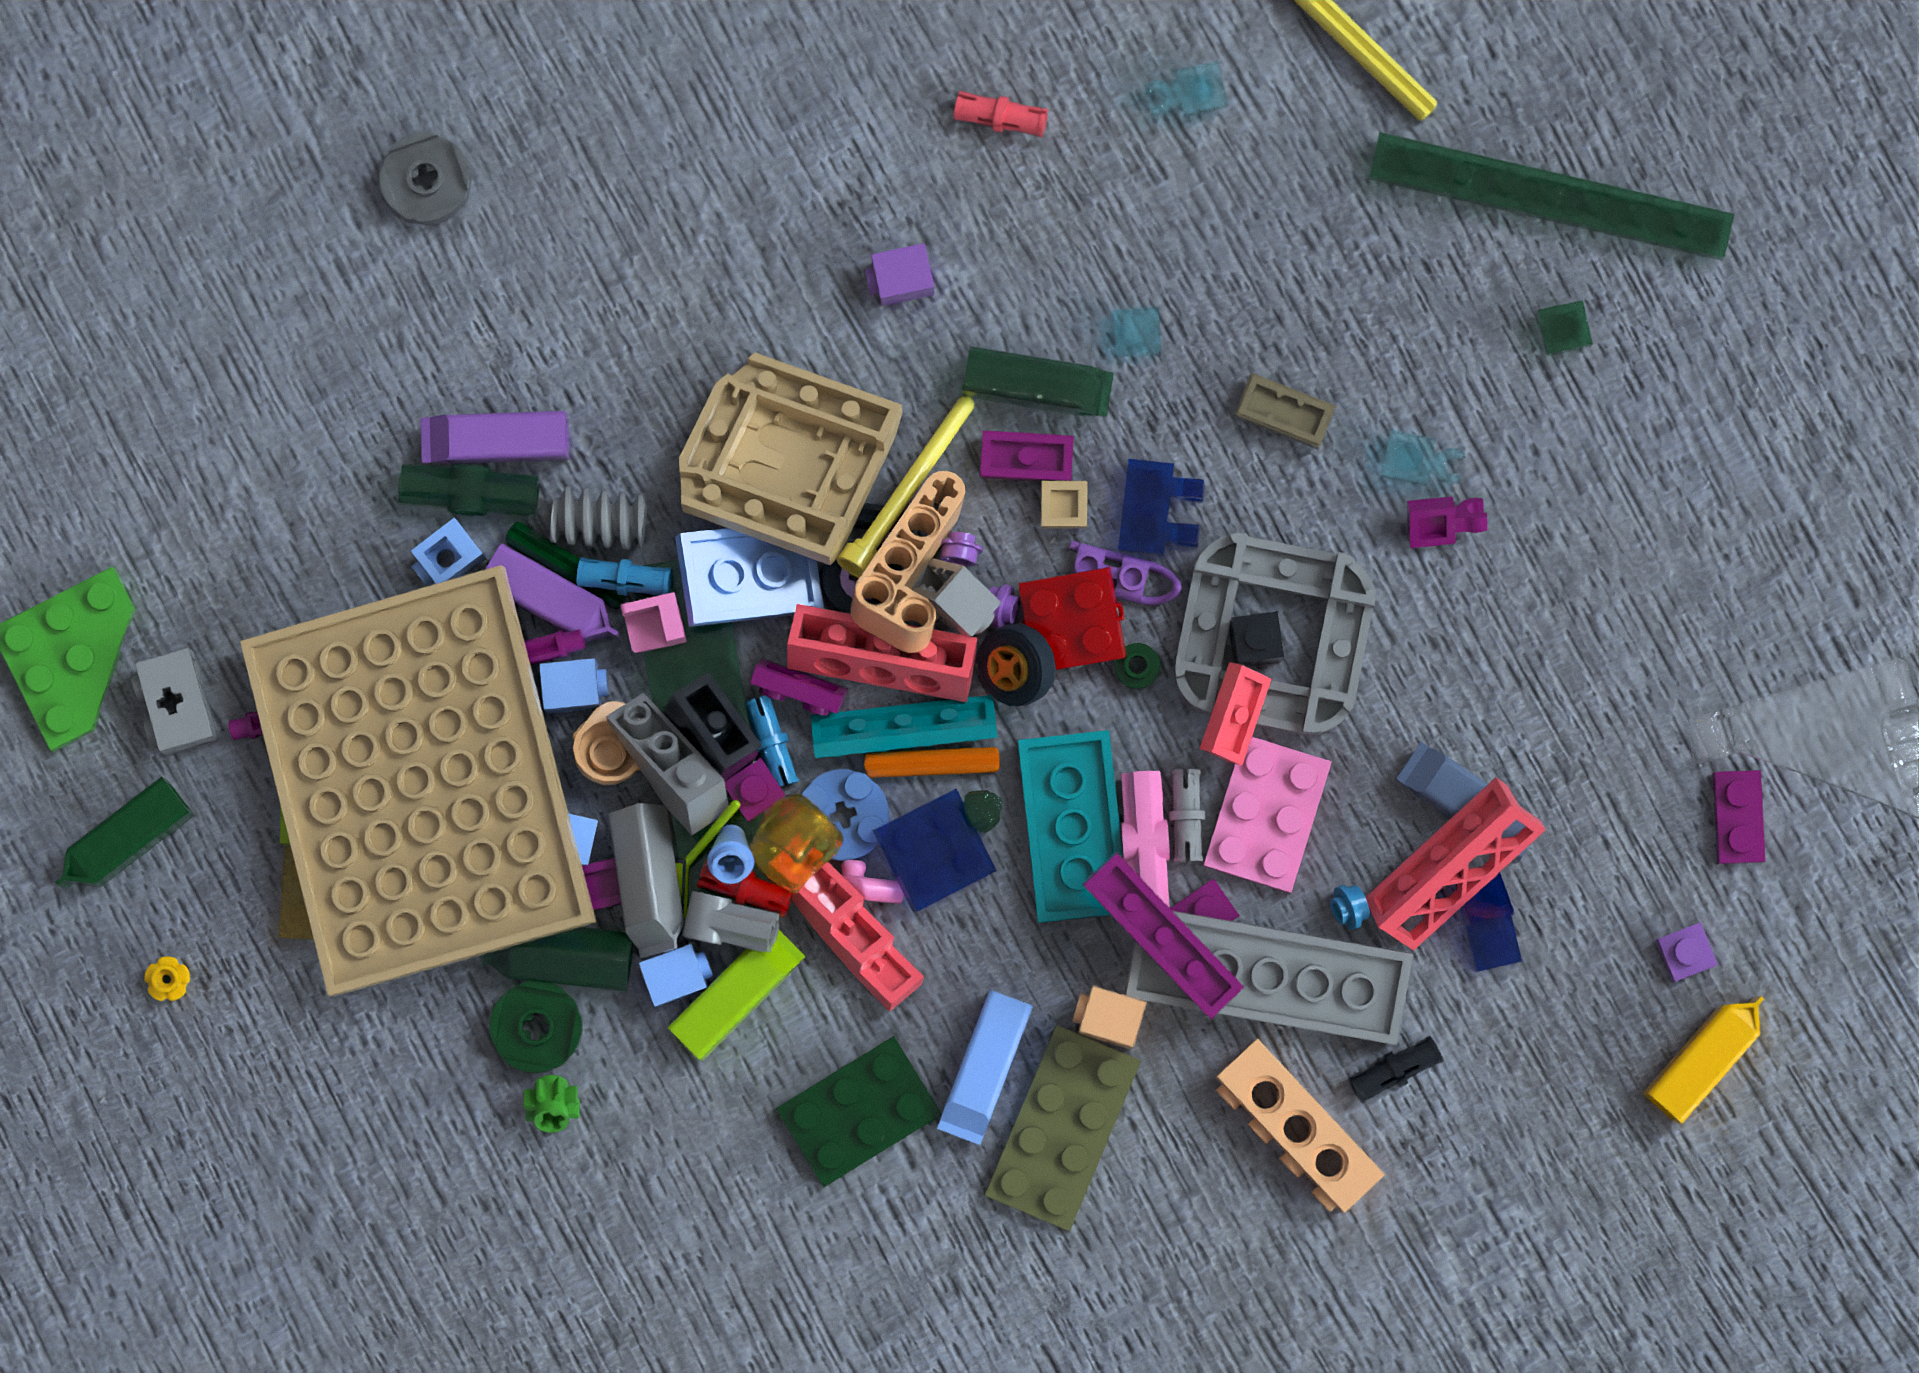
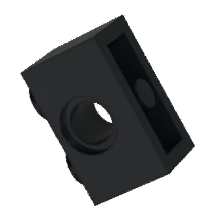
(713, 726)

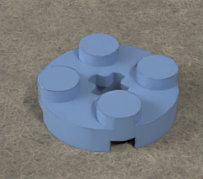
(856, 792)

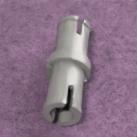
(1187, 816)

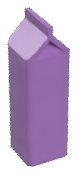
(495, 437)
(553, 597)

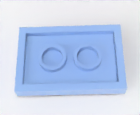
(742, 578)

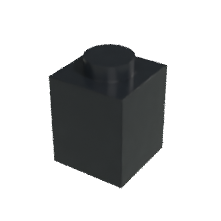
(1256, 639)

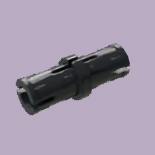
(1395, 1069)

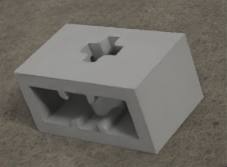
(958, 597)
(194, 721)

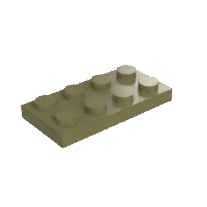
(1062, 1128)

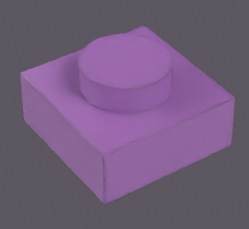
(1686, 952)

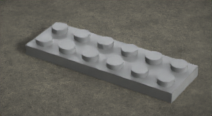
(1291, 979)

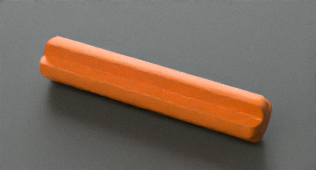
(932, 762)

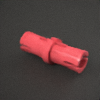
(1000, 114)

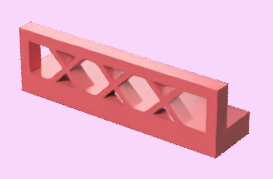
(1445, 862)

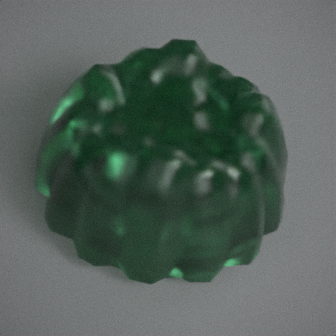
(983, 809)

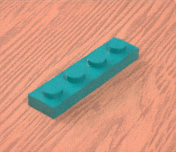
(903, 726)

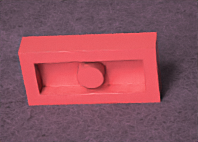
(1235, 713)

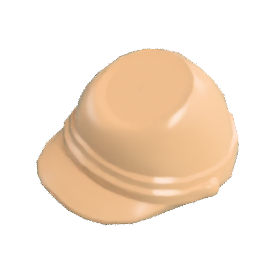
(599, 751)

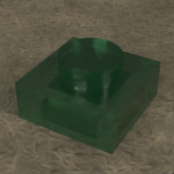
(1564, 328)

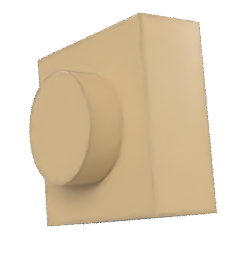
(1064, 505)

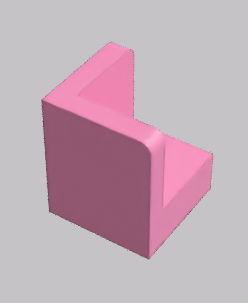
(654, 623)

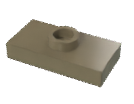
(1284, 411)

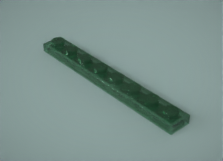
(1551, 196)

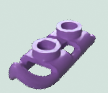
(1129, 577)

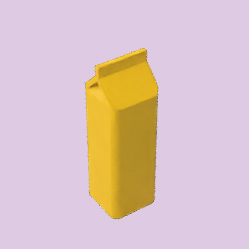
(1705, 1059)

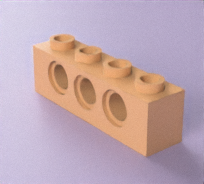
(1356, 1171)

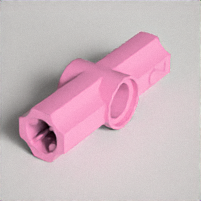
(1144, 829)

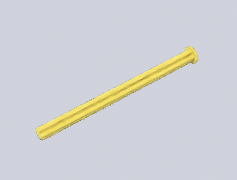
(1370, 56)

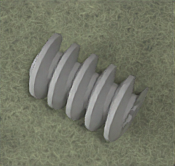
(598, 519)

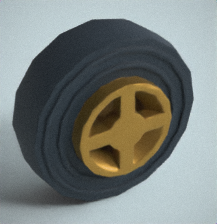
(999, 663)

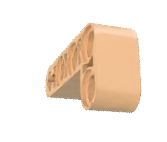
(914, 554)

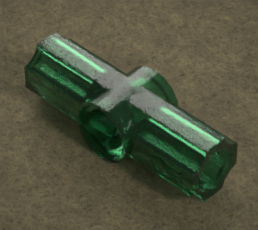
(468, 490)

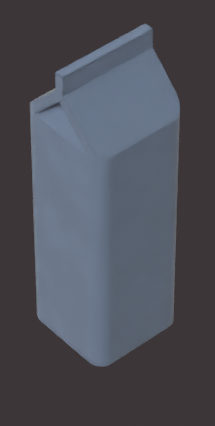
(1446, 785)

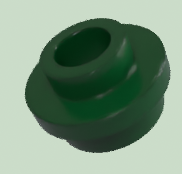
(1141, 680)

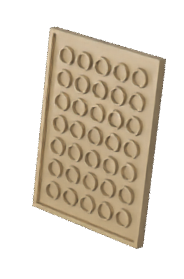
(417, 781)

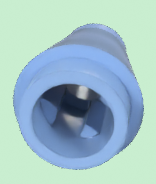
(730, 856)

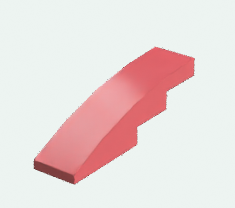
(856, 936)

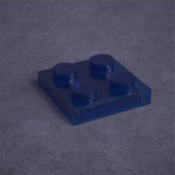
(934, 850)

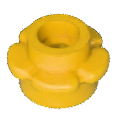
(179, 979)

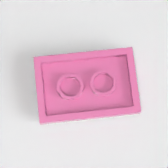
(1267, 815)

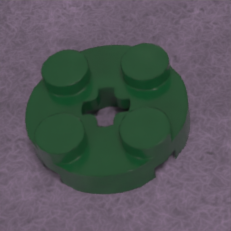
(522, 1004)

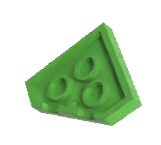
(68, 654)

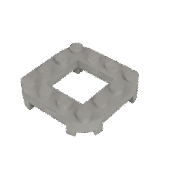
(1288, 570)

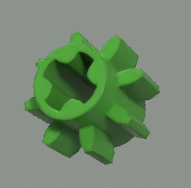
(551, 1103)

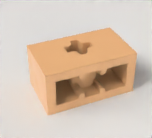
(1109, 1017)

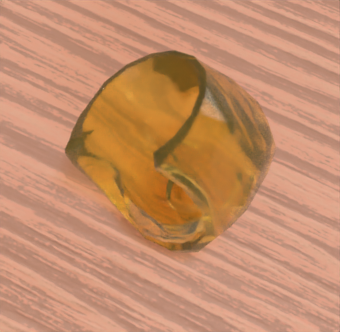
(794, 841)

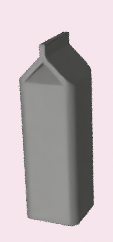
(647, 877)

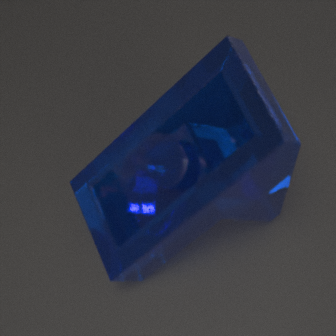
(1491, 927)

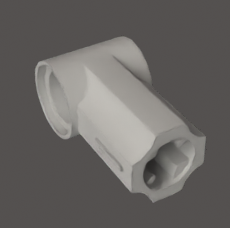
(720, 921)

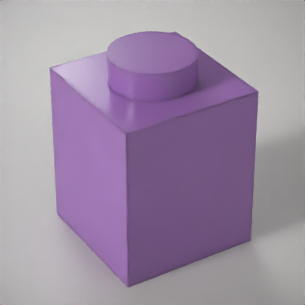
(900, 275)

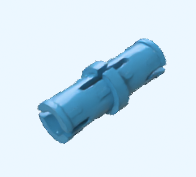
(624, 577)
(773, 741)

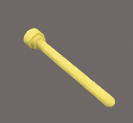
(858, 555)

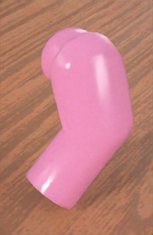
(871, 888)

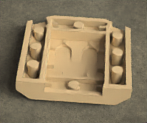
(786, 456)

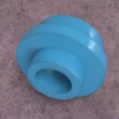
(1349, 906)

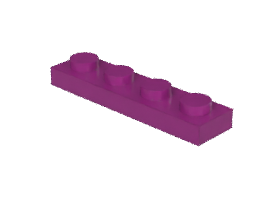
(1163, 935)

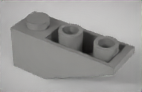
(670, 764)

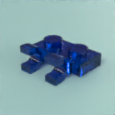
(1147, 508)

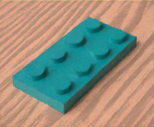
(1069, 819)

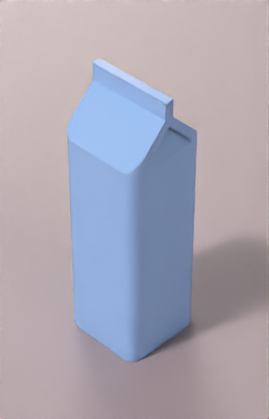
(985, 1067)

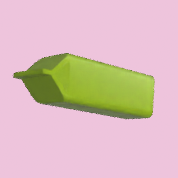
(734, 996)

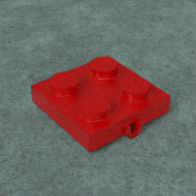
(1076, 616)

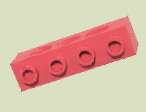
(836, 647)

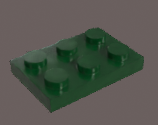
(859, 1111)

